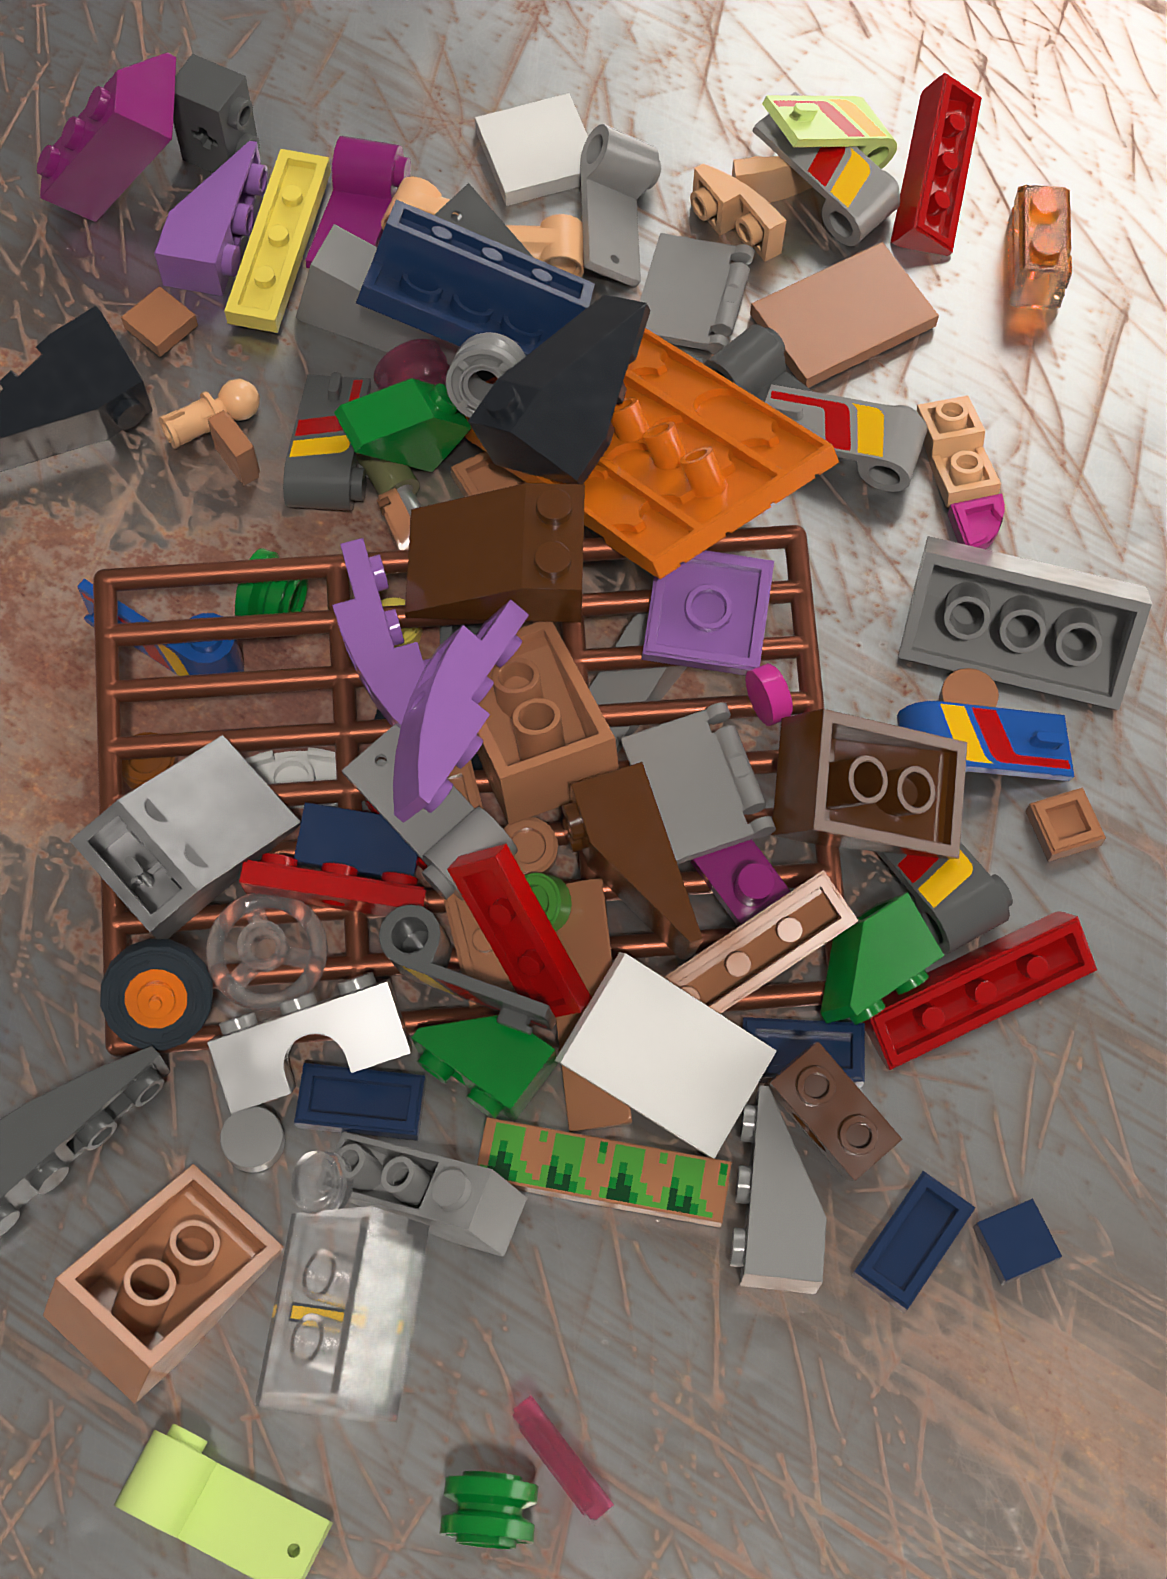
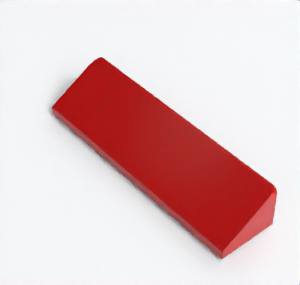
(937, 167)
(981, 987)

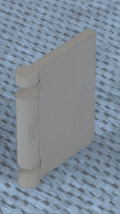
(695, 290)
(700, 782)

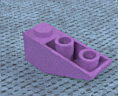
(206, 228)

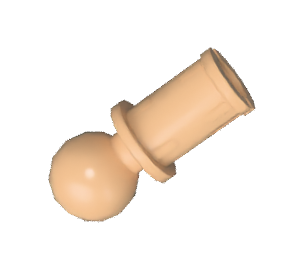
(235, 397)

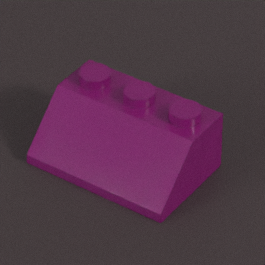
(111, 138)

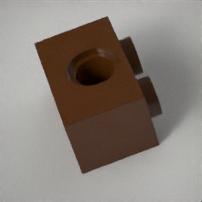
(833, 1112)

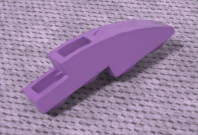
(372, 633)
(445, 711)

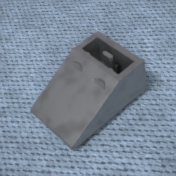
(185, 836)

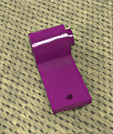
(363, 186)

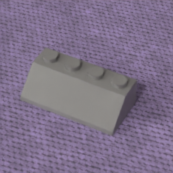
(1025, 622)

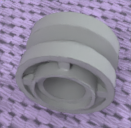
(480, 352)

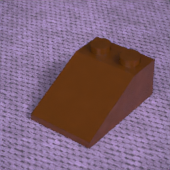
(499, 548)
(868, 785)
(628, 847)

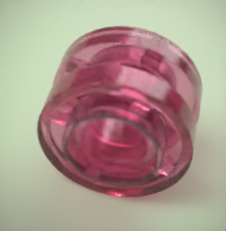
(413, 359)

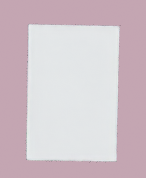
(666, 1055)

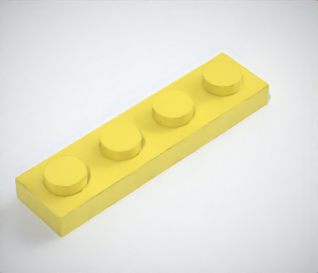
(278, 241)

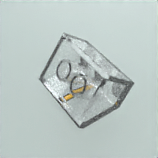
(343, 1315)

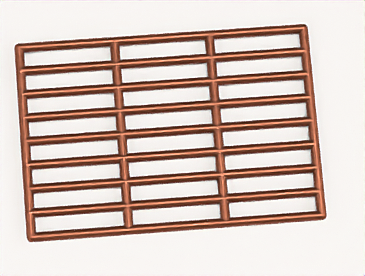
(347, 733)

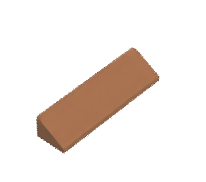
(765, 944)
(589, 948)

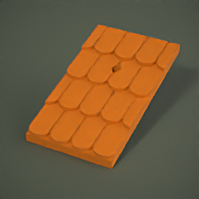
(689, 460)

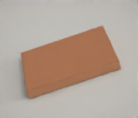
(845, 314)

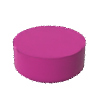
(769, 694)

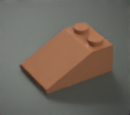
(541, 727)
(160, 1282)

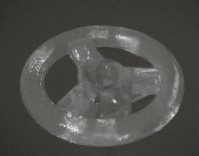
(259, 929)

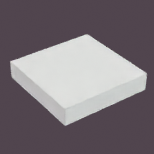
(533, 148)

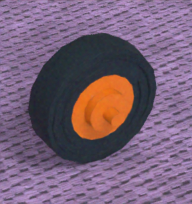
(156, 994)

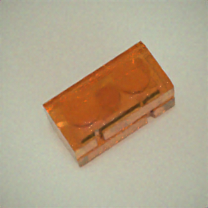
(1039, 247)

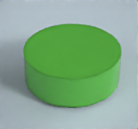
(552, 896)

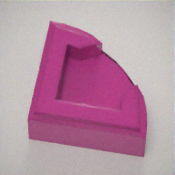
(977, 520)

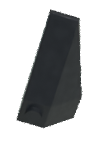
(71, 394)
(559, 401)

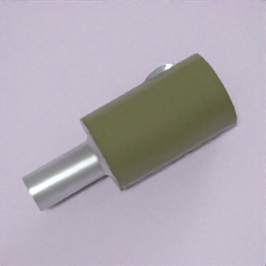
(391, 475)

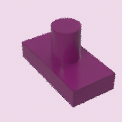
(741, 880)

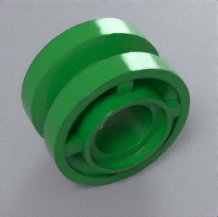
(270, 596)
(489, 1510)

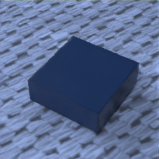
(1017, 1241)

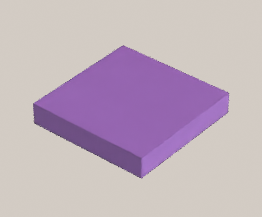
(710, 613)

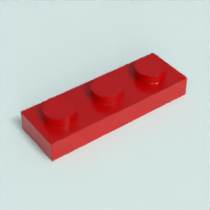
(519, 929)

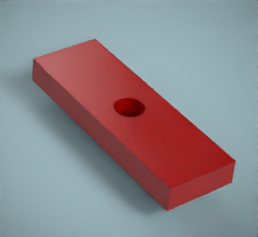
(331, 887)

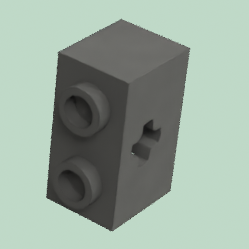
(211, 113)

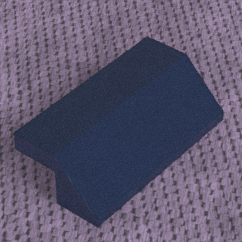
(466, 283)

